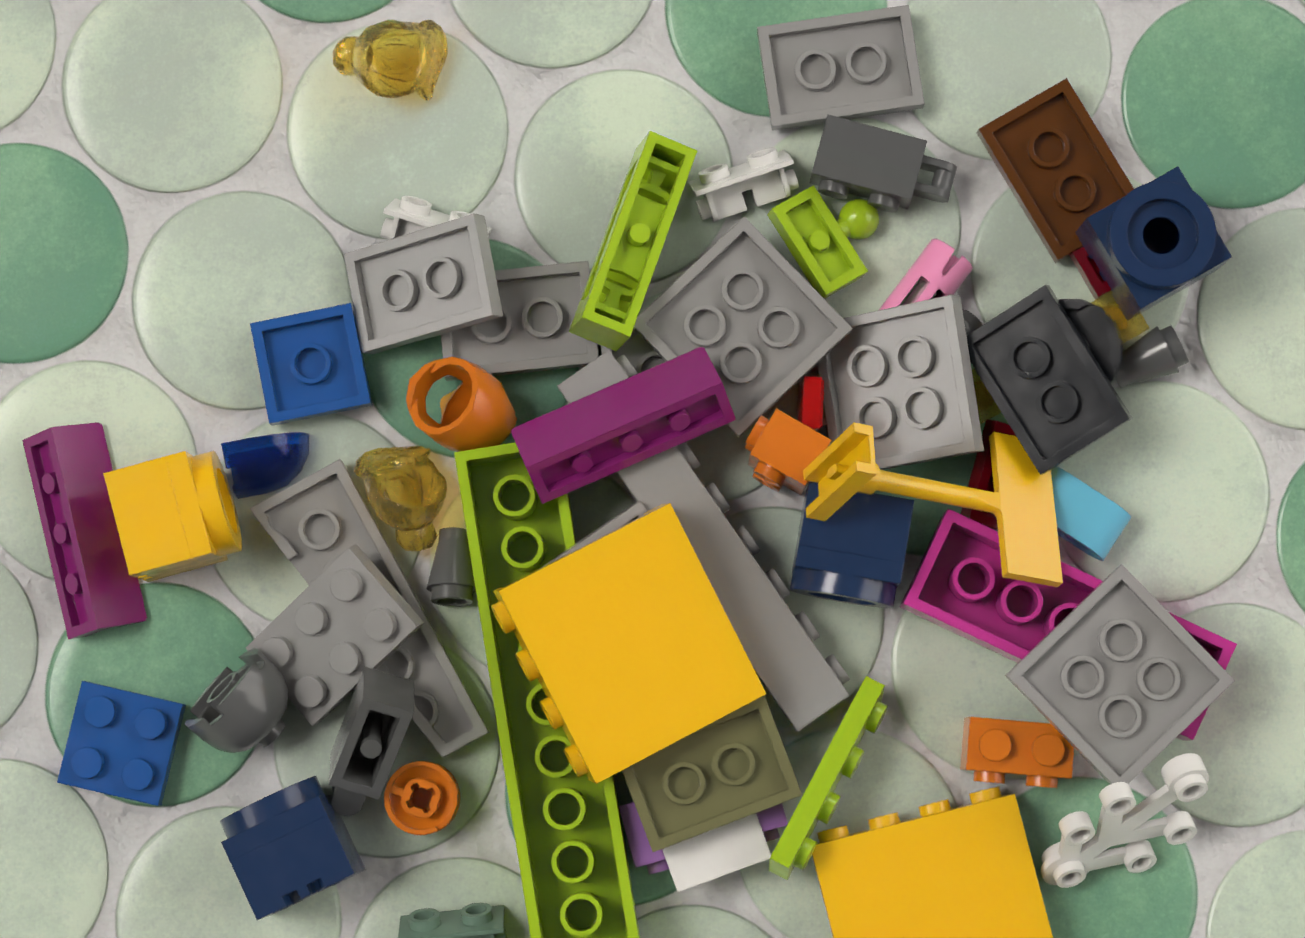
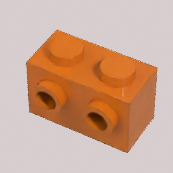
(782, 451)
(1015, 747)

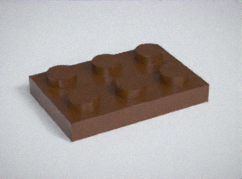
(1055, 165)

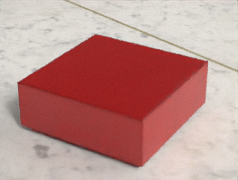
(810, 402)

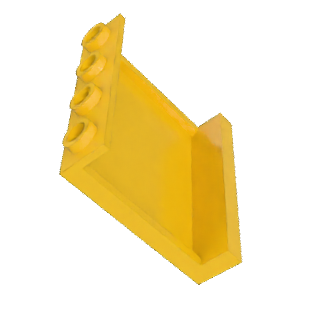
(627, 644)
(934, 874)

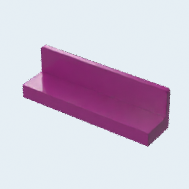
(623, 424)
(82, 529)

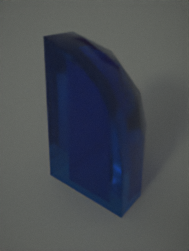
(265, 462)

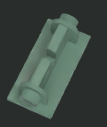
(471, 921)

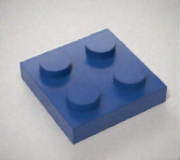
(311, 364)
(121, 743)

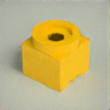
(174, 514)

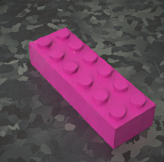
(964, 592)

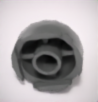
(242, 706)

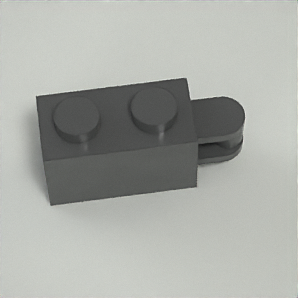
(877, 166)
(369, 739)

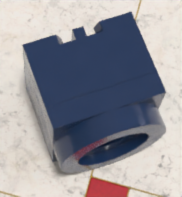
(1153, 242)
(855, 552)
(289, 847)

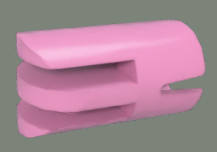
(937, 274)

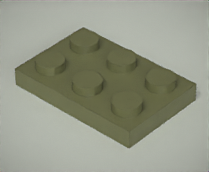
(712, 777)

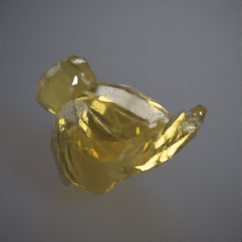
(394, 57)
(404, 492)

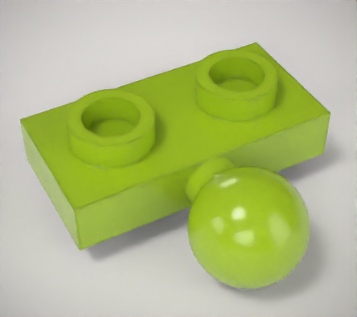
(821, 241)

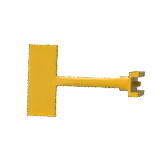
(1019, 501)

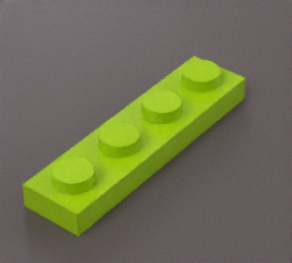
(819, 797)

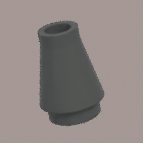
(1152, 357)
(451, 572)

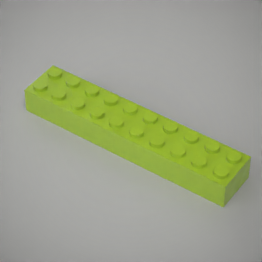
(562, 824)

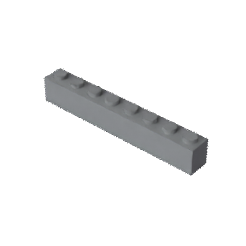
(772, 637)

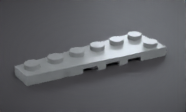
(312, 528)

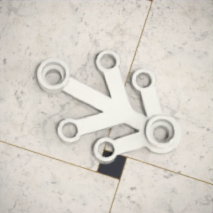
(1124, 823)

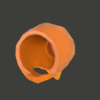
(472, 415)

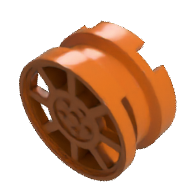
(422, 797)

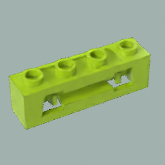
(633, 241)

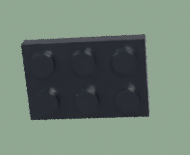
(1045, 380)

